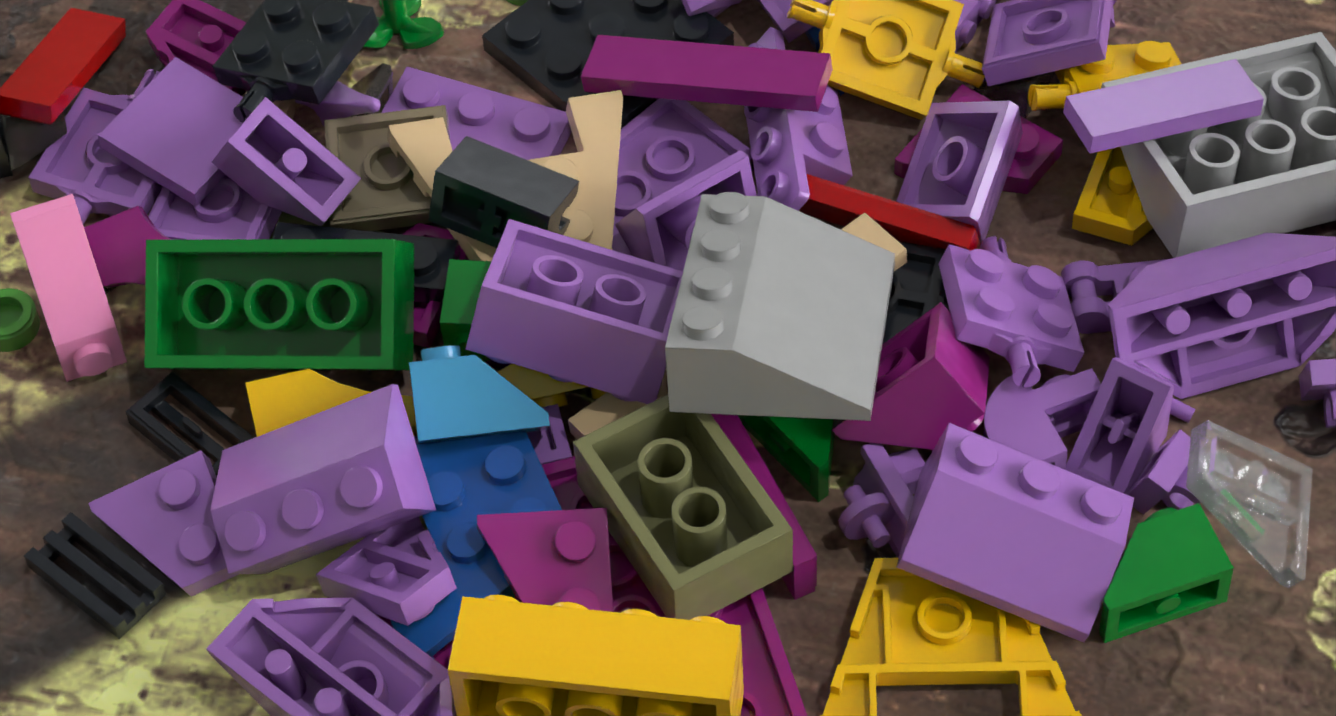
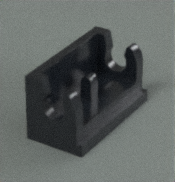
(486, 187)

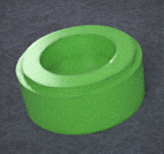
(17, 319)

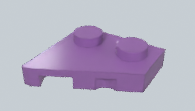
(171, 522)
(391, 573)

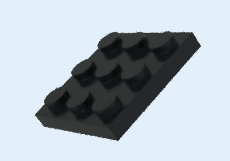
(551, 40)

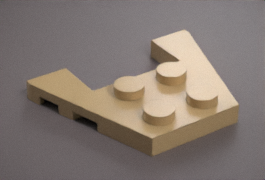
(596, 132)

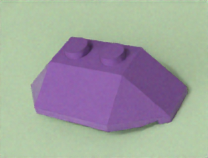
(1228, 311)
(329, 661)

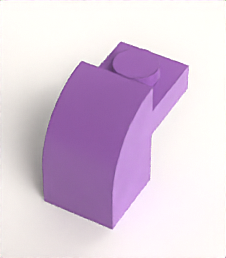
(1040, 417)

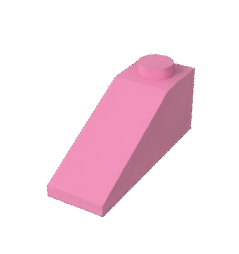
(69, 287)

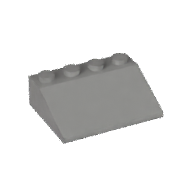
(1252, 171)
(776, 314)

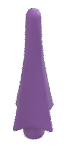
(343, 103)

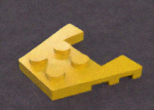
(936, 636)

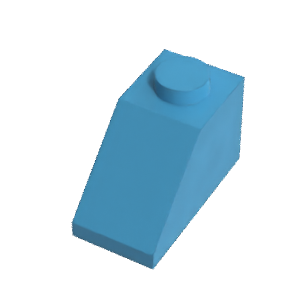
(467, 399)

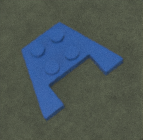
(466, 481)

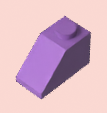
(285, 166)

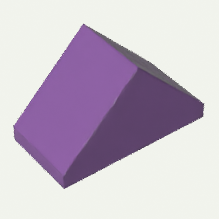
(1122, 427)

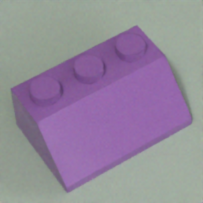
(576, 312)
(319, 484)
(1015, 532)

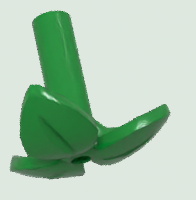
(413, 31)

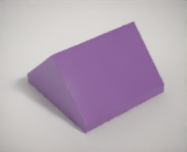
(963, 161)
(664, 226)

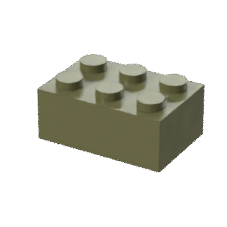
(684, 508)

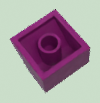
(923, 386)

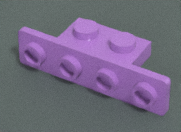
(796, 143)

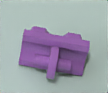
(882, 496)

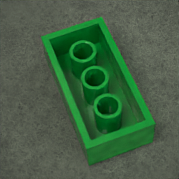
(279, 304)

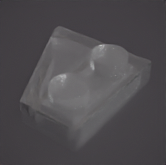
(1254, 496)

